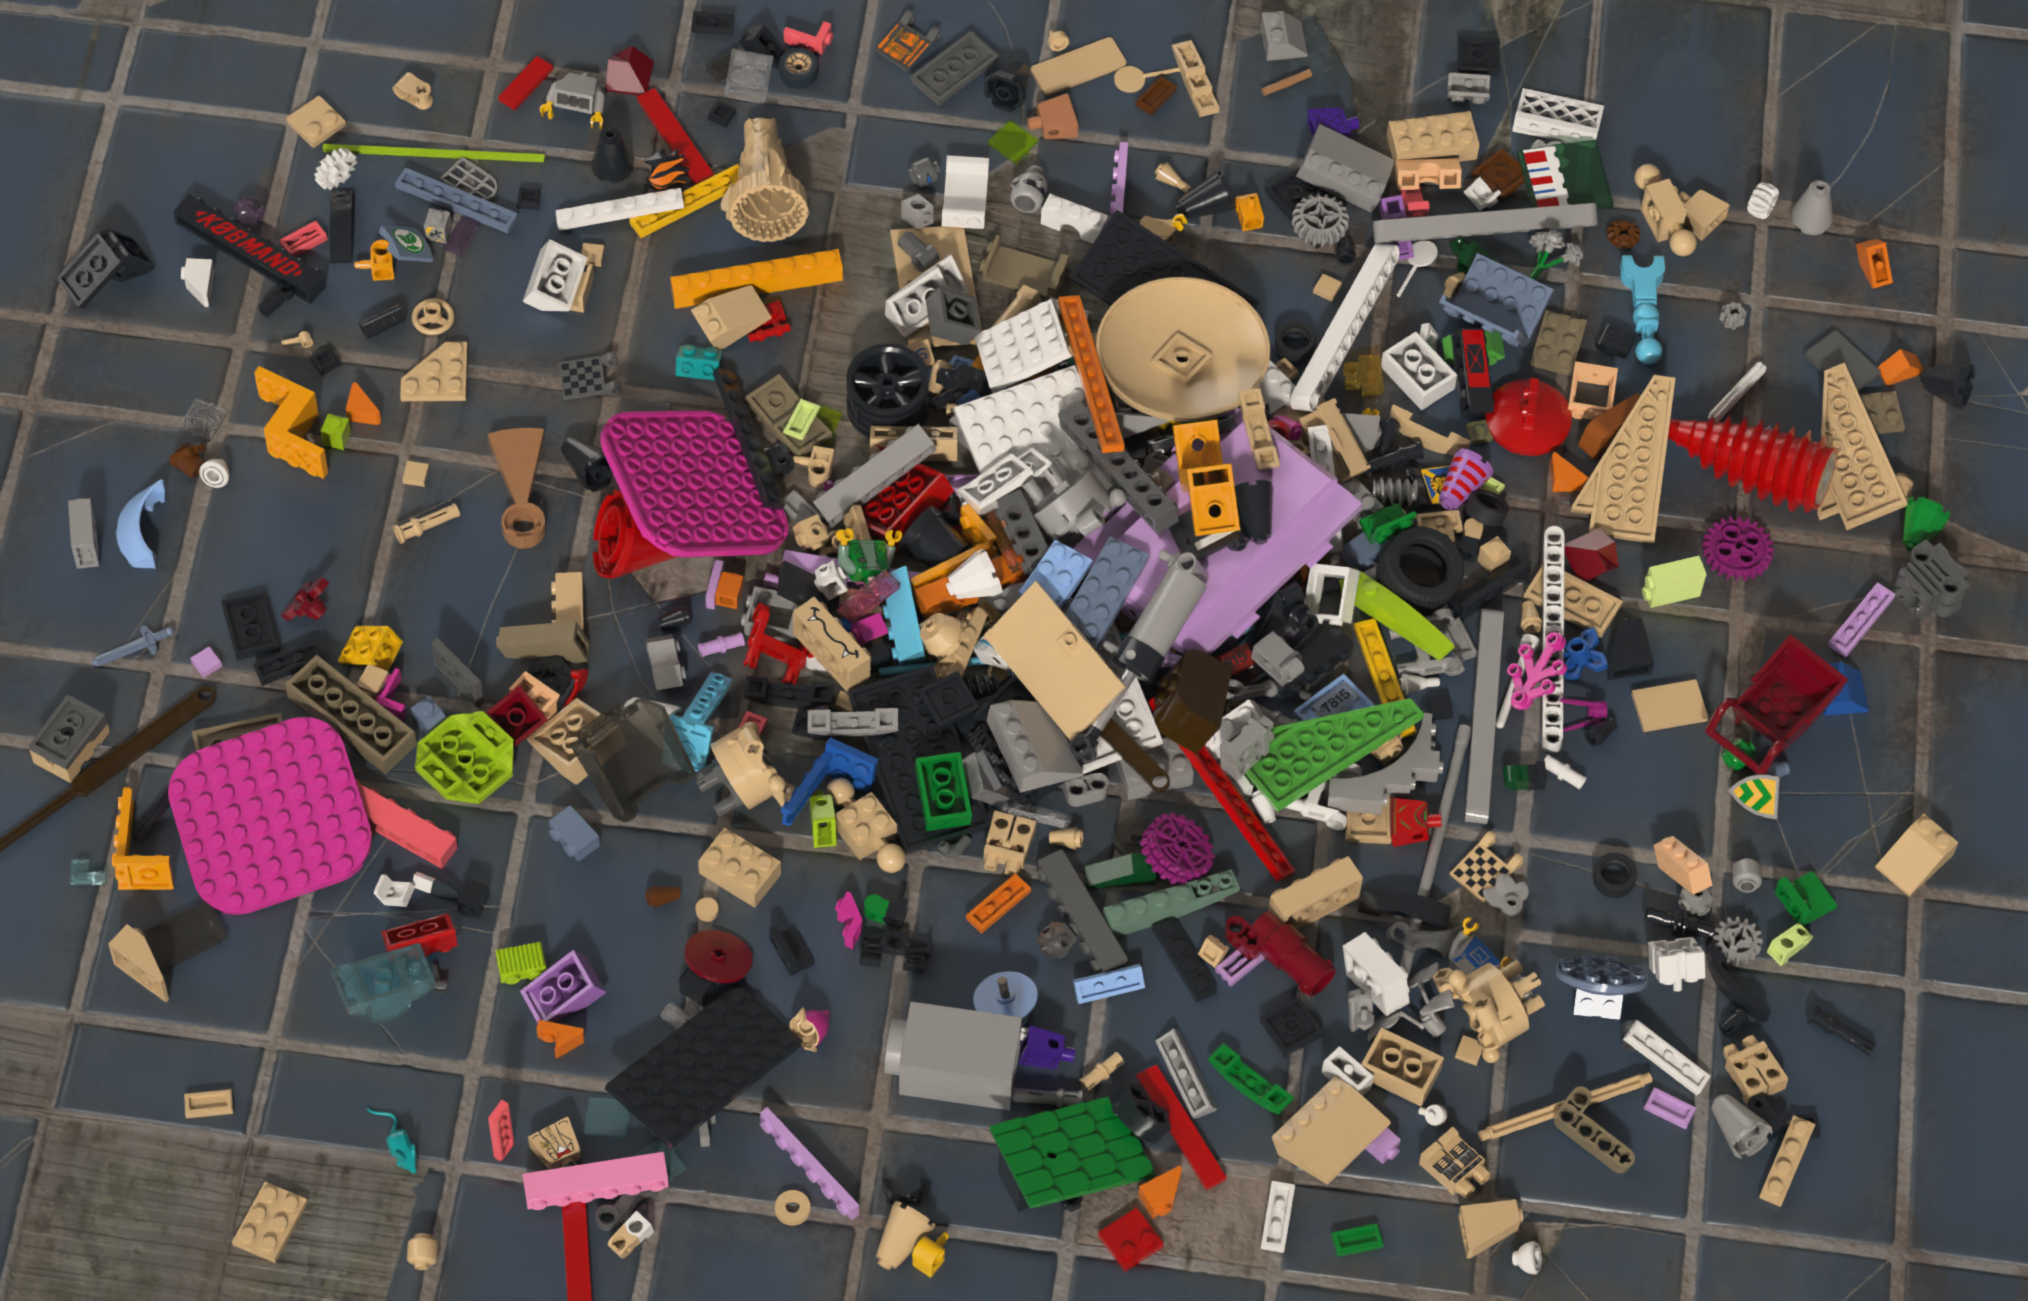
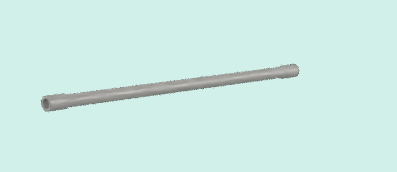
(1461, 744)

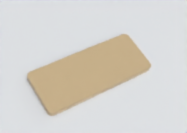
(1078, 66)

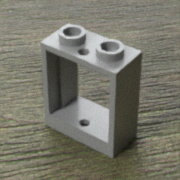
(83, 533)
(769, 597)

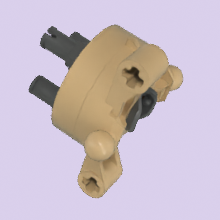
(745, 770)

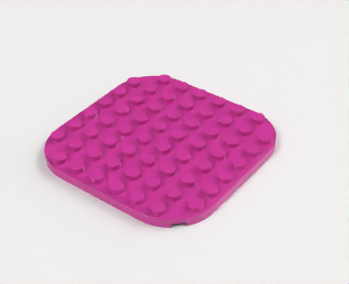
(690, 484)
(270, 815)

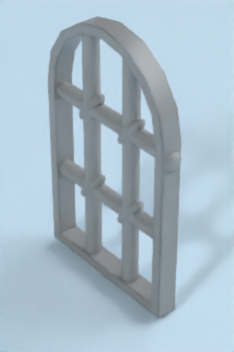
(469, 174)

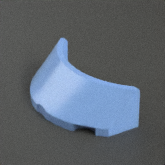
(128, 528)

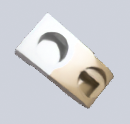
(630, 1235)

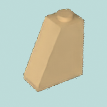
(1488, 1224)

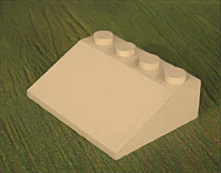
(1329, 1131)

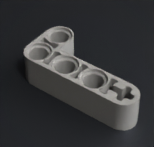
(1084, 785)

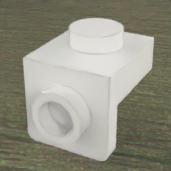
(1481, 194)
(392, 892)

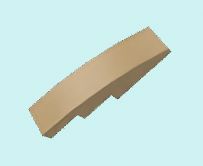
(1195, 79)

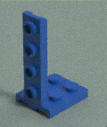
(836, 762)

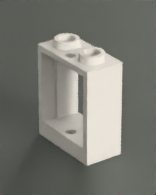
(1314, 592)

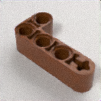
(1605, 427)

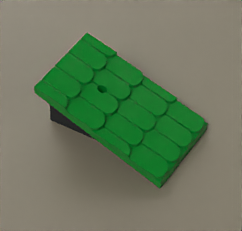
(1068, 1154)

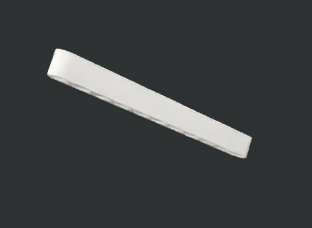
(1344, 327)
(1553, 609)

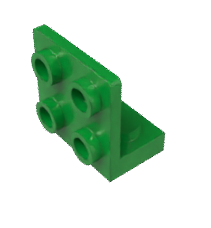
(1385, 523)
(1805, 898)

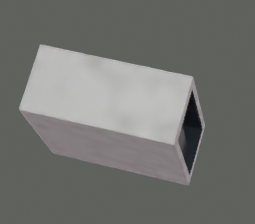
(978, 783)

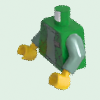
(865, 558)

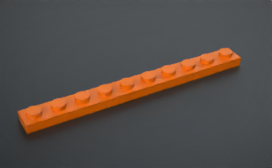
(1091, 374)

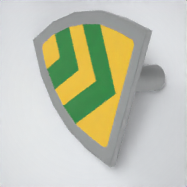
(1758, 794)

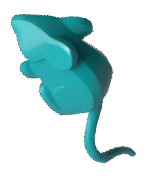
(400, 1145)

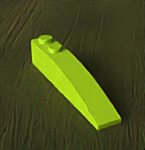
(1399, 616)

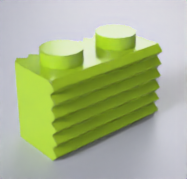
(520, 962)

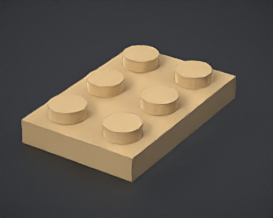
(270, 1222)

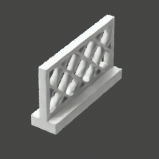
(1556, 128)

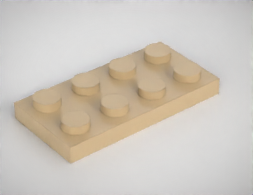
(1583, 603)

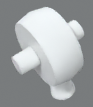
(1434, 1114)

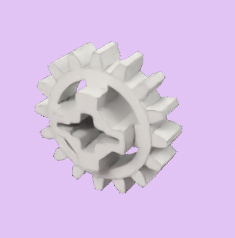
(335, 168)

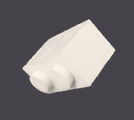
(1348, 1070)

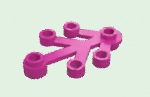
(1536, 672)

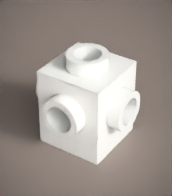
(831, 580)

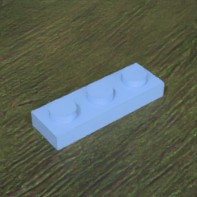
(1109, 983)

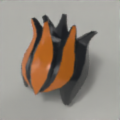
(666, 169)

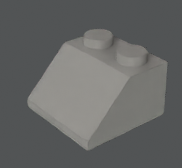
(1282, 36)

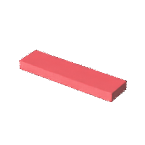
(501, 1130)

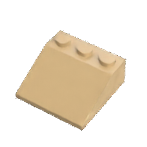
(556, 736)

